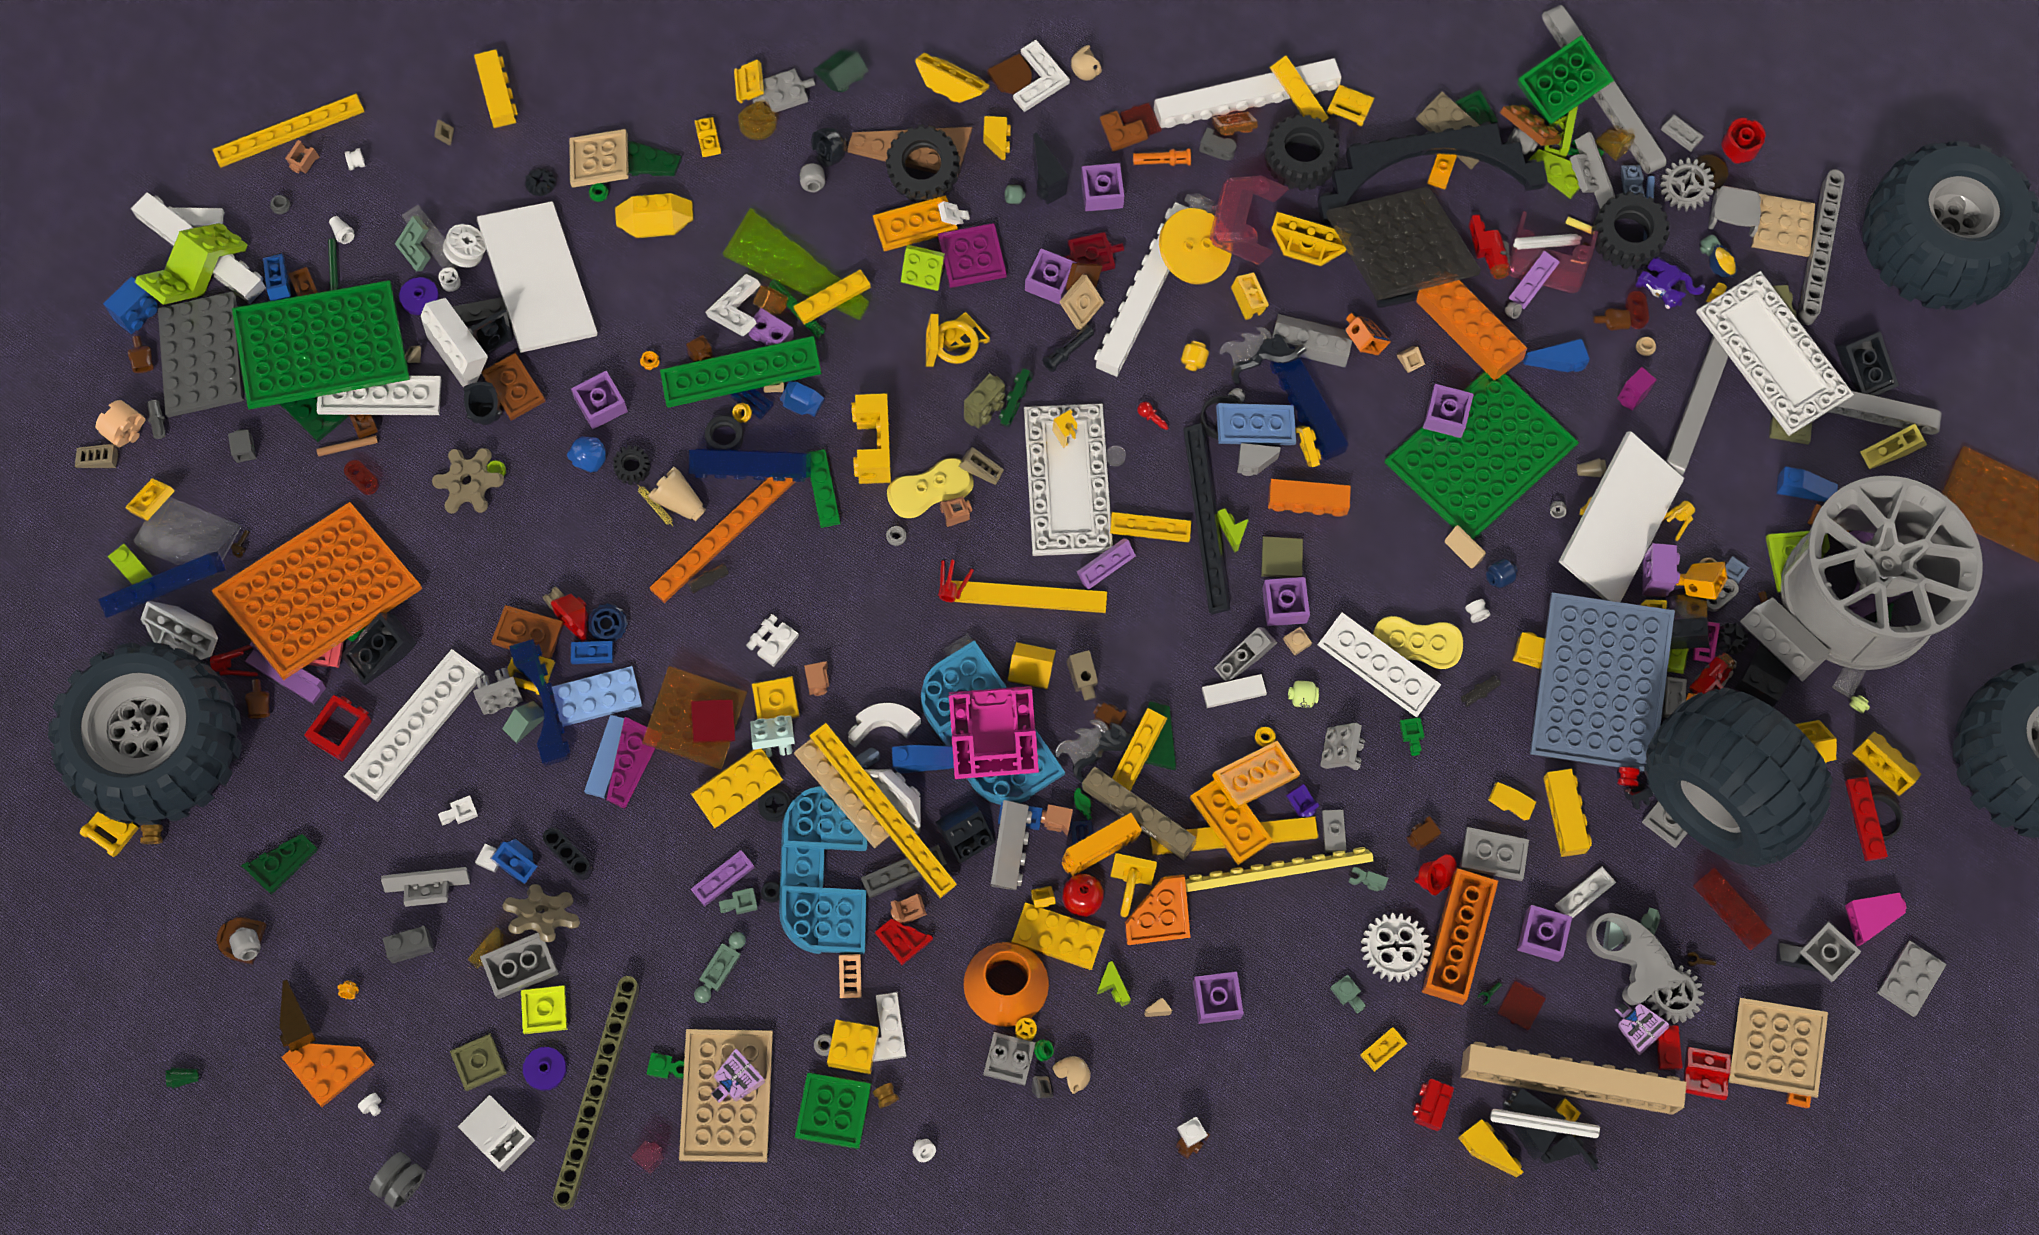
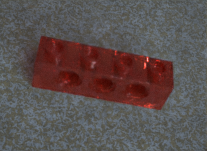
(1732, 909)

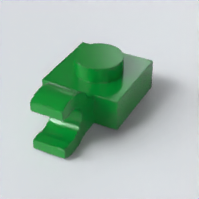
(1413, 732)

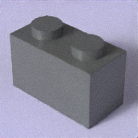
(408, 944)

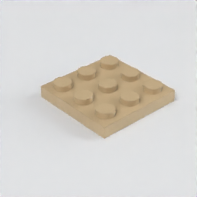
(598, 158)
(1785, 226)

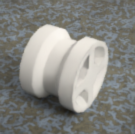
(354, 159)
(449, 274)
(1477, 610)

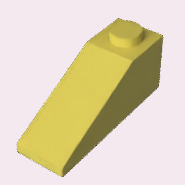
(1894, 447)

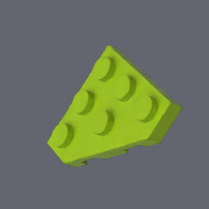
(1781, 546)

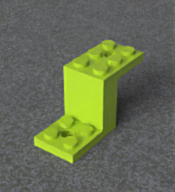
(191, 263)

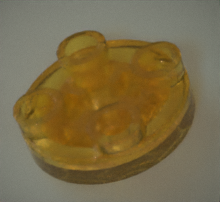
(757, 121)

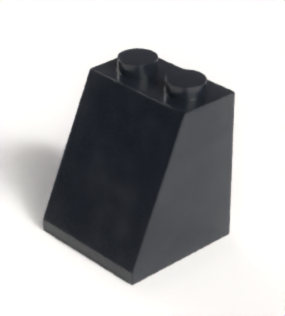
(1534, 1140)

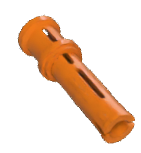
(1172, 157)

